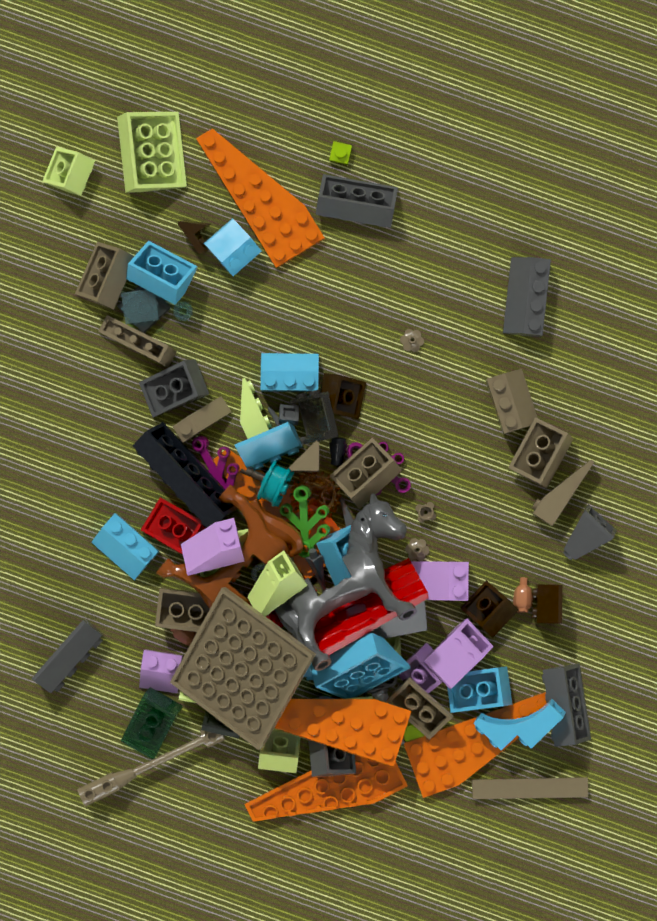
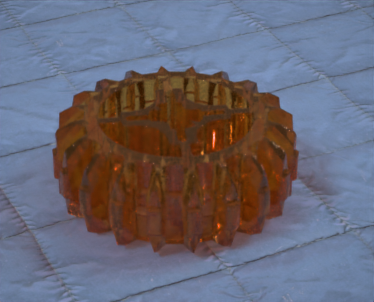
(327, 486)

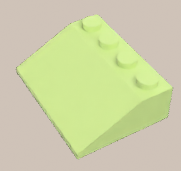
(151, 151)

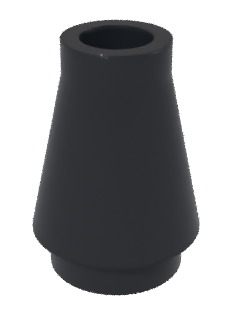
(337, 450)

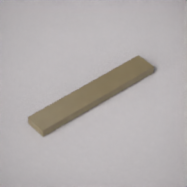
(529, 788)

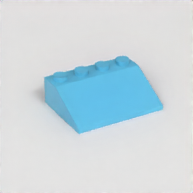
(360, 667)

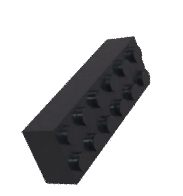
(184, 474)

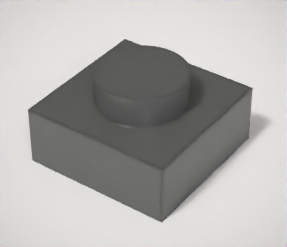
(289, 414)

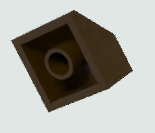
(344, 394)
(548, 603)
(489, 609)

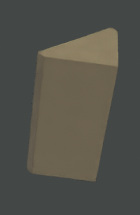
(308, 460)

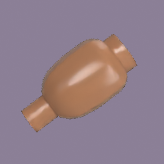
(523, 596)
(183, 636)

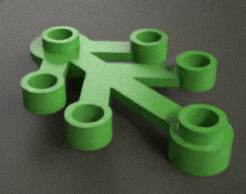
(303, 523)

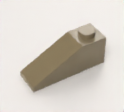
(201, 419)

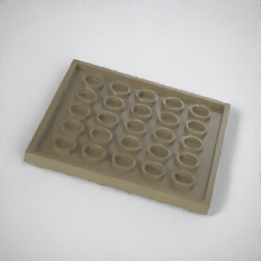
(242, 668)

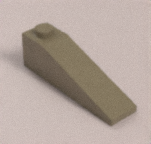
(137, 341)
(554, 502)

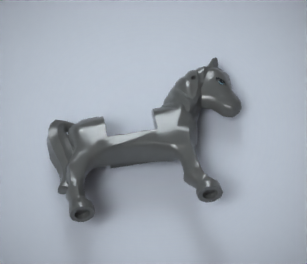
(368, 576)

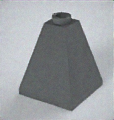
(588, 534)

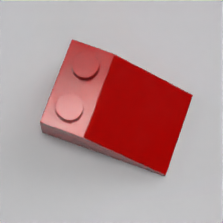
(171, 525)

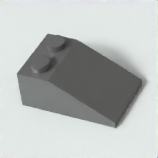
(174, 387)

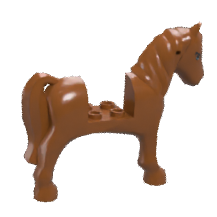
(265, 539)

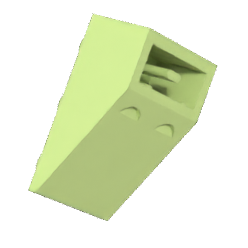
(251, 416)
(276, 584)

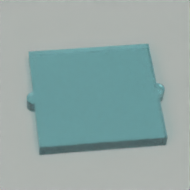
(139, 306)

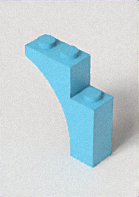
(529, 728)

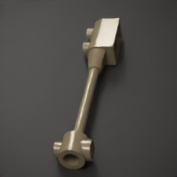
(114, 782)

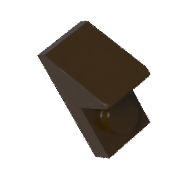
(193, 231)

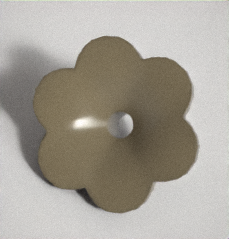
(412, 345)
(411, 549)

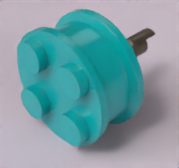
(273, 483)

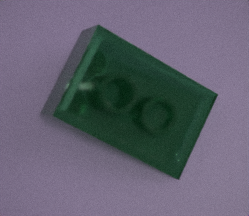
(151, 723)

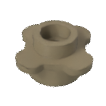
(427, 507)

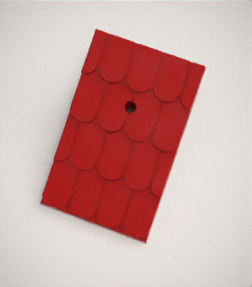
(368, 613)

